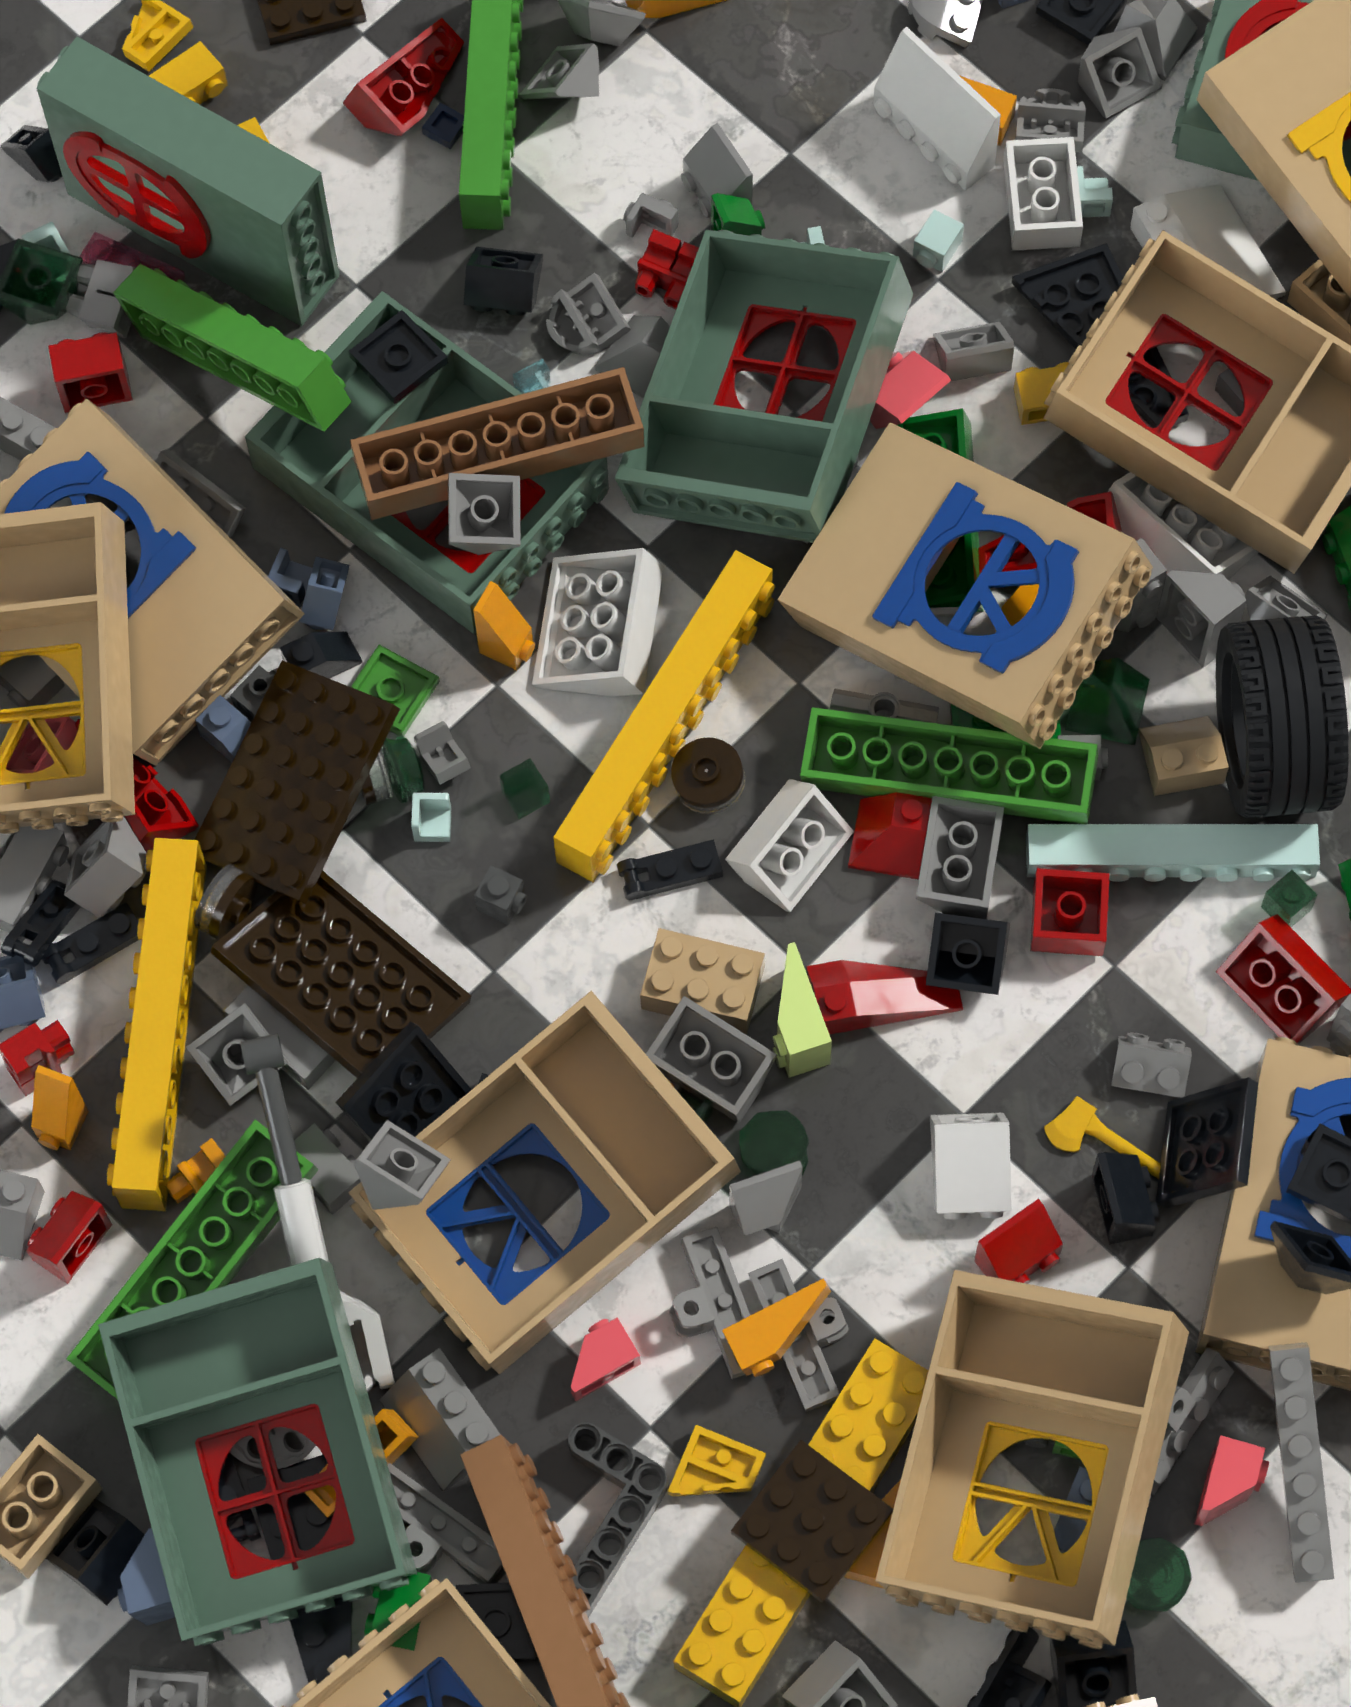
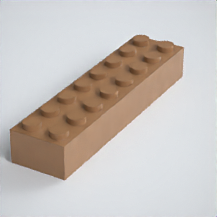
(503, 437)
(541, 1576)

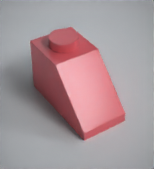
(603, 1357)

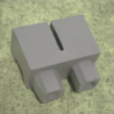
(99, 305)

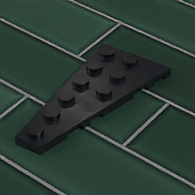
(1073, 296)
(322, 1634)

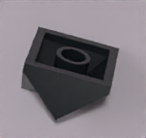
(1312, 1259)

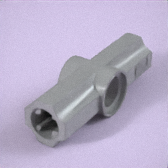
(870, 704)

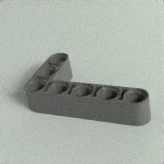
(631, 1496)

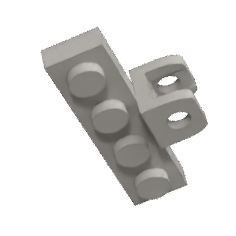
(715, 1300)
(804, 1355)
(1190, 1408)
(440, 1529)

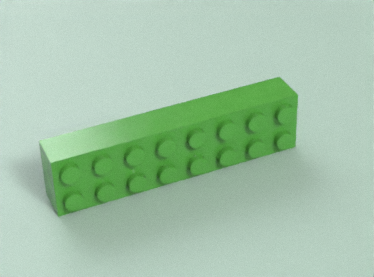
(490, 113)
(233, 346)
(948, 761)
(202, 1245)

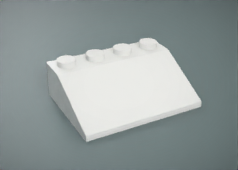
(937, 111)
(1210, 226)
(1175, 532)
(599, 623)

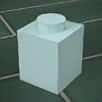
(937, 241)

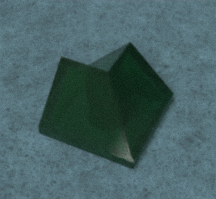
(38, 282)
(1109, 702)

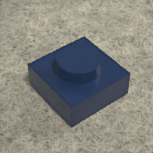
(444, 126)

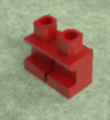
(665, 266)
(32, 1048)

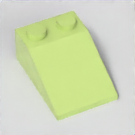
(801, 1031)

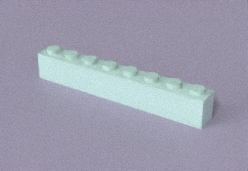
(1176, 850)

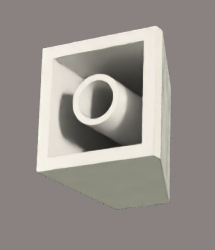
(971, 1164)

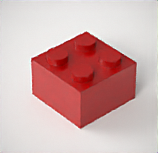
(90, 370)
(1069, 912)

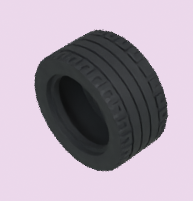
(1282, 716)

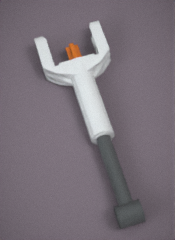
(296, 1196)

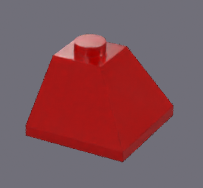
(891, 834)

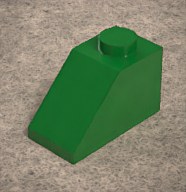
(735, 215)

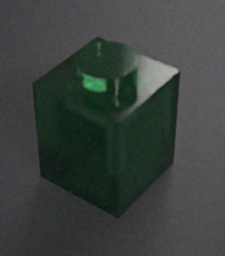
(1289, 899)

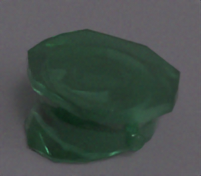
(404, 768)
(773, 1141)
(1158, 1576)

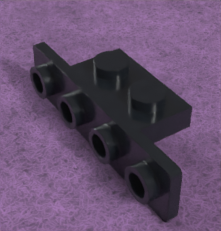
(1008, 1681)

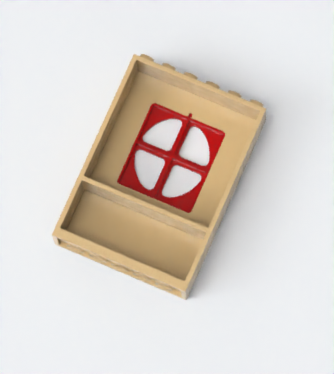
(1286, 452)

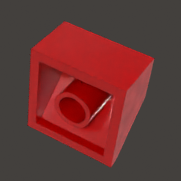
(69, 1235)
(1020, 1246)

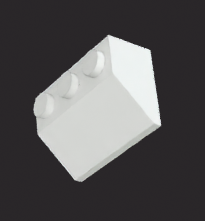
(790, 844)

